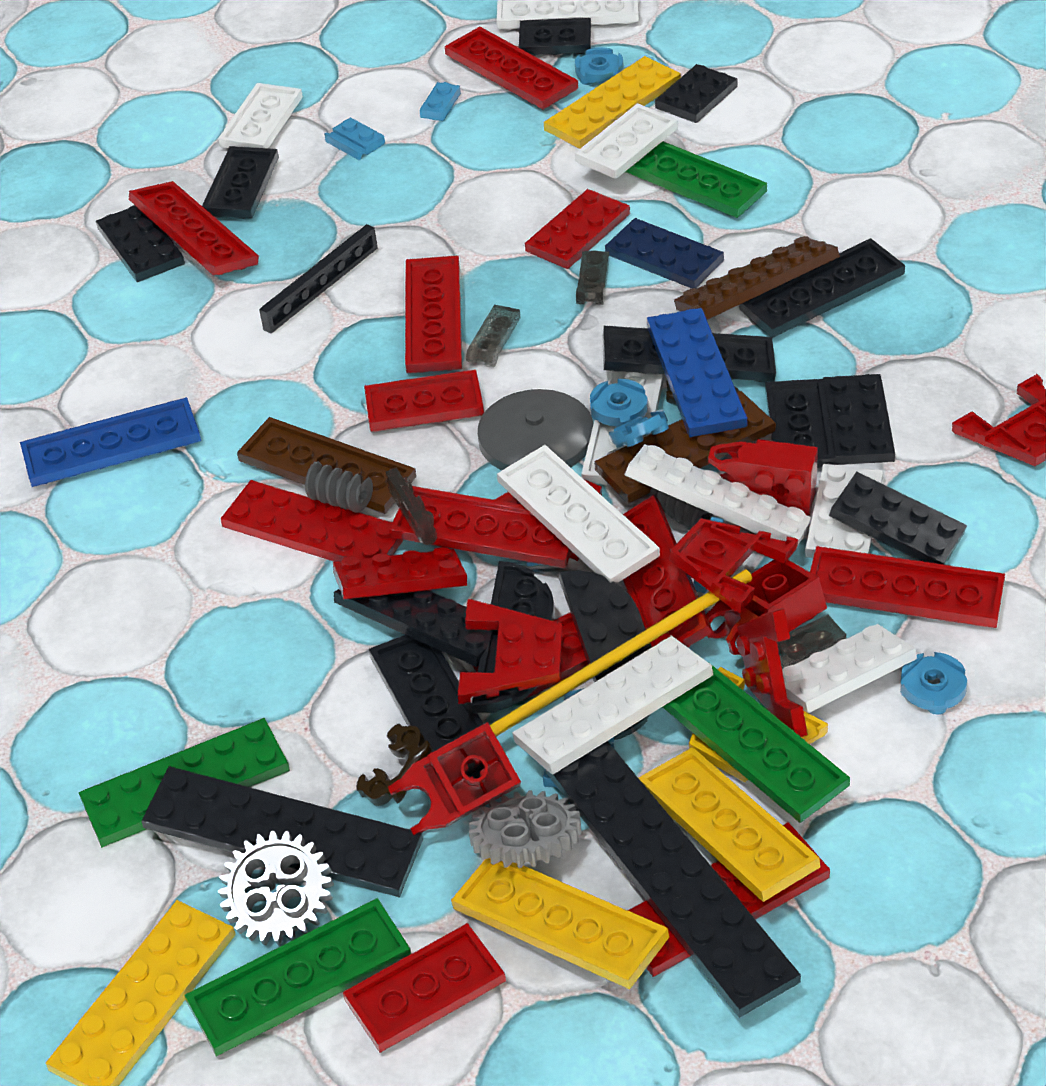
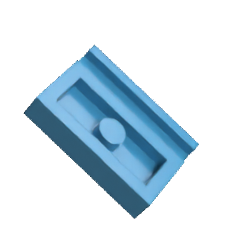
(354, 138)

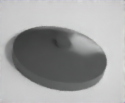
(531, 420)

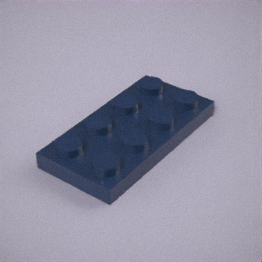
(664, 253)

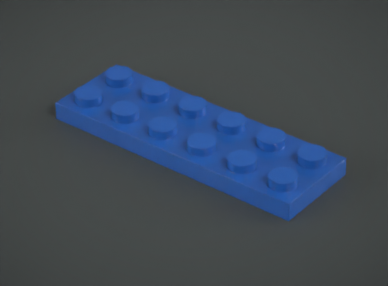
(696, 372)
(109, 441)

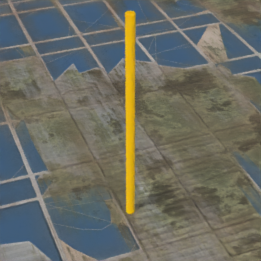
(609, 659)

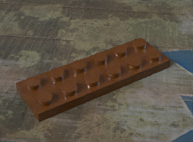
(757, 277)
(679, 445)
(292, 450)

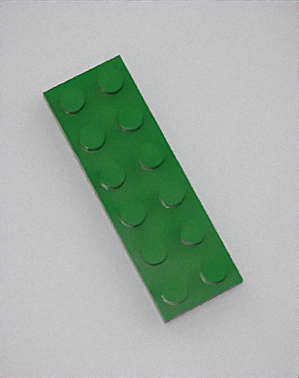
(699, 179)
(759, 746)
(239, 756)
(296, 976)

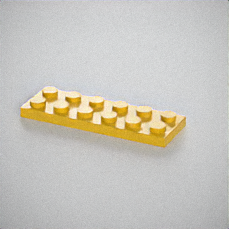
(610, 100)
(730, 824)
(562, 920)
(141, 998)

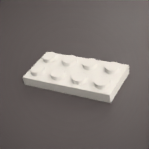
(260, 116)
(626, 141)
(826, 530)
(845, 667)

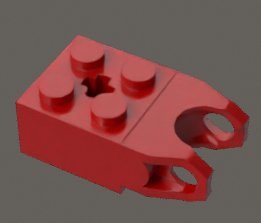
(771, 469)
(775, 588)
(445, 778)

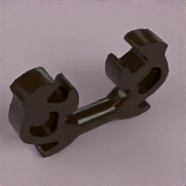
(403, 741)

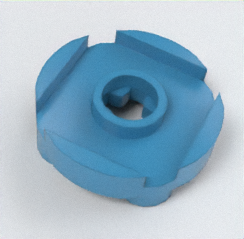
(598, 65)
(605, 396)
(632, 431)
(929, 696)

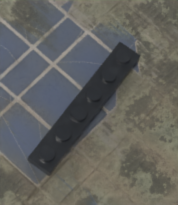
(318, 279)

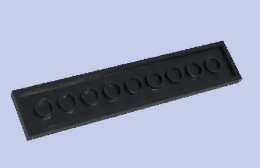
(676, 880)

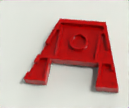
(1018, 436)
(717, 549)
(525, 654)
(763, 667)

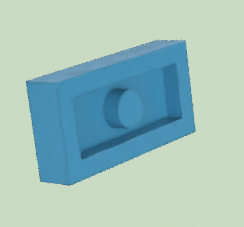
(440, 101)

